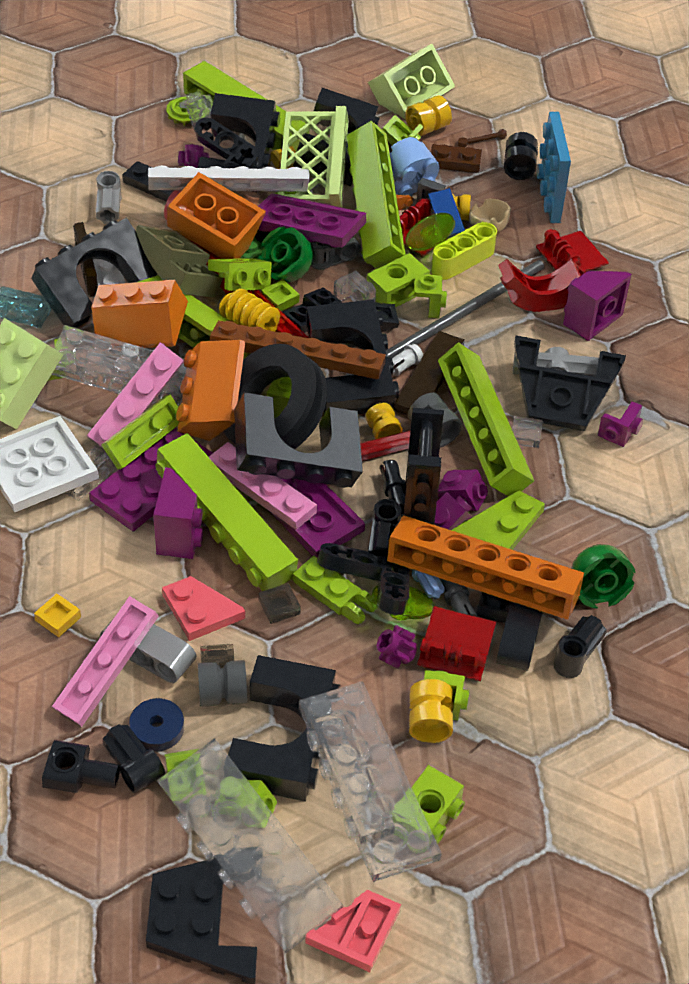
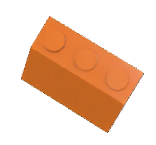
(214, 217)
(140, 312)
(210, 388)

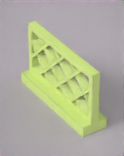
(336, 152)

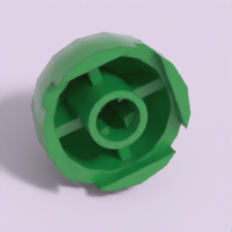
(288, 252)
(606, 575)

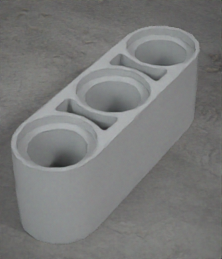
(163, 654)

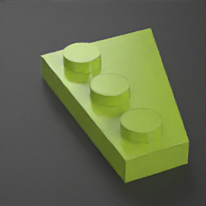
(505, 521)

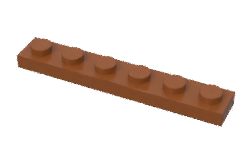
(324, 354)

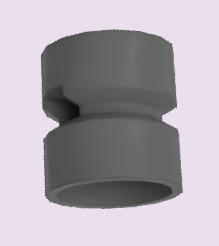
(451, 423)
(222, 683)

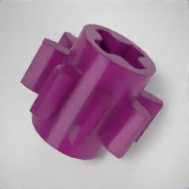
(191, 155)
(396, 646)

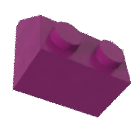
(595, 301)
(177, 518)

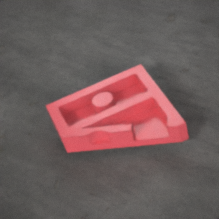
(200, 607)
(357, 930)

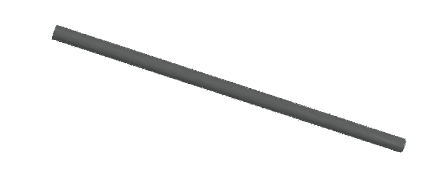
(459, 313)

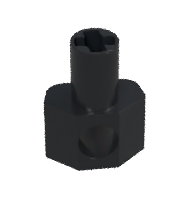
(82, 768)

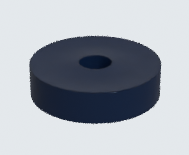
(157, 711)

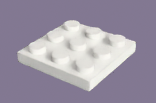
(42, 464)

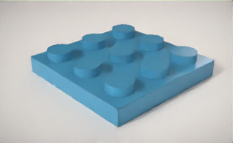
(553, 167)

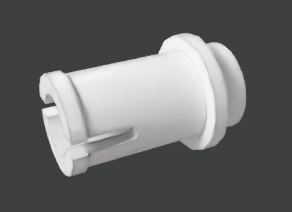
(410, 355)

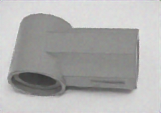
(108, 196)

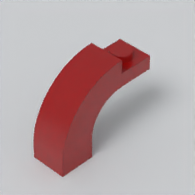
(539, 292)

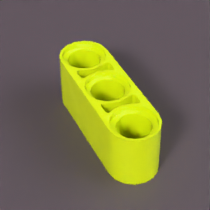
(464, 250)

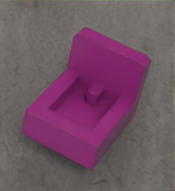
(621, 429)
(465, 484)
(451, 511)

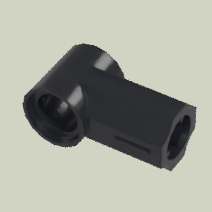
(385, 519)
(578, 646)
(137, 765)

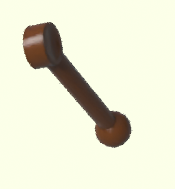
(463, 142)

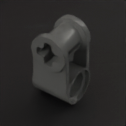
(333, 255)

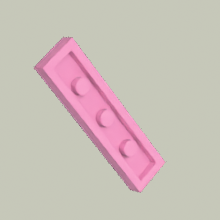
(138, 393)
(266, 489)
(105, 661)

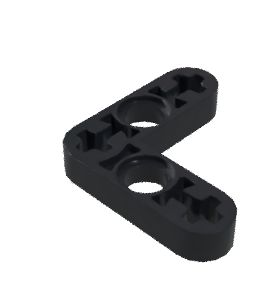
(233, 154)
(391, 577)

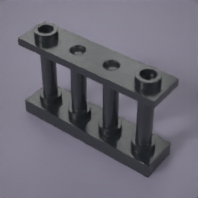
(423, 464)

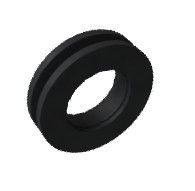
(307, 392)

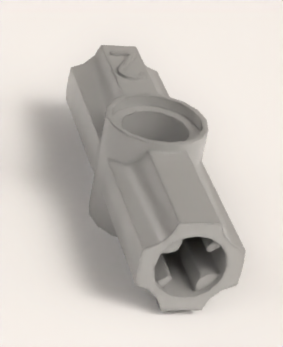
(559, 359)

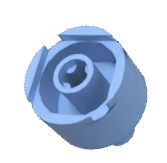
(410, 164)

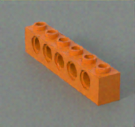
(485, 567)

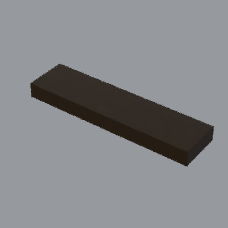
(428, 373)

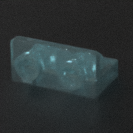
(23, 307)

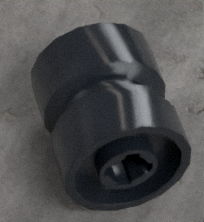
(521, 156)

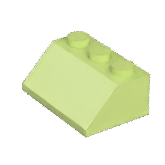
(412, 81)

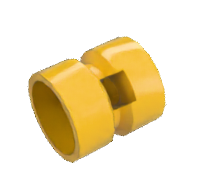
(432, 114)
(431, 711)

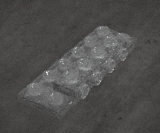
(106, 362)
(368, 782)
(249, 846)

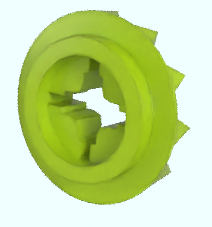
(176, 113)

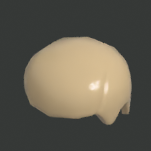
(493, 212)

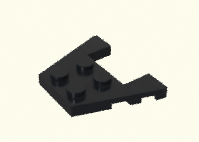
(563, 396)
(187, 920)

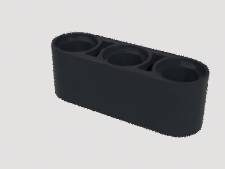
(519, 636)

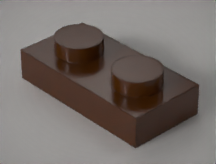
(457, 158)

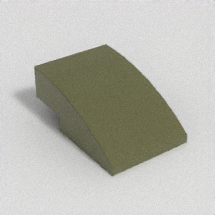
(179, 260)

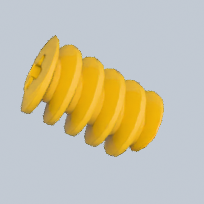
(249, 310)

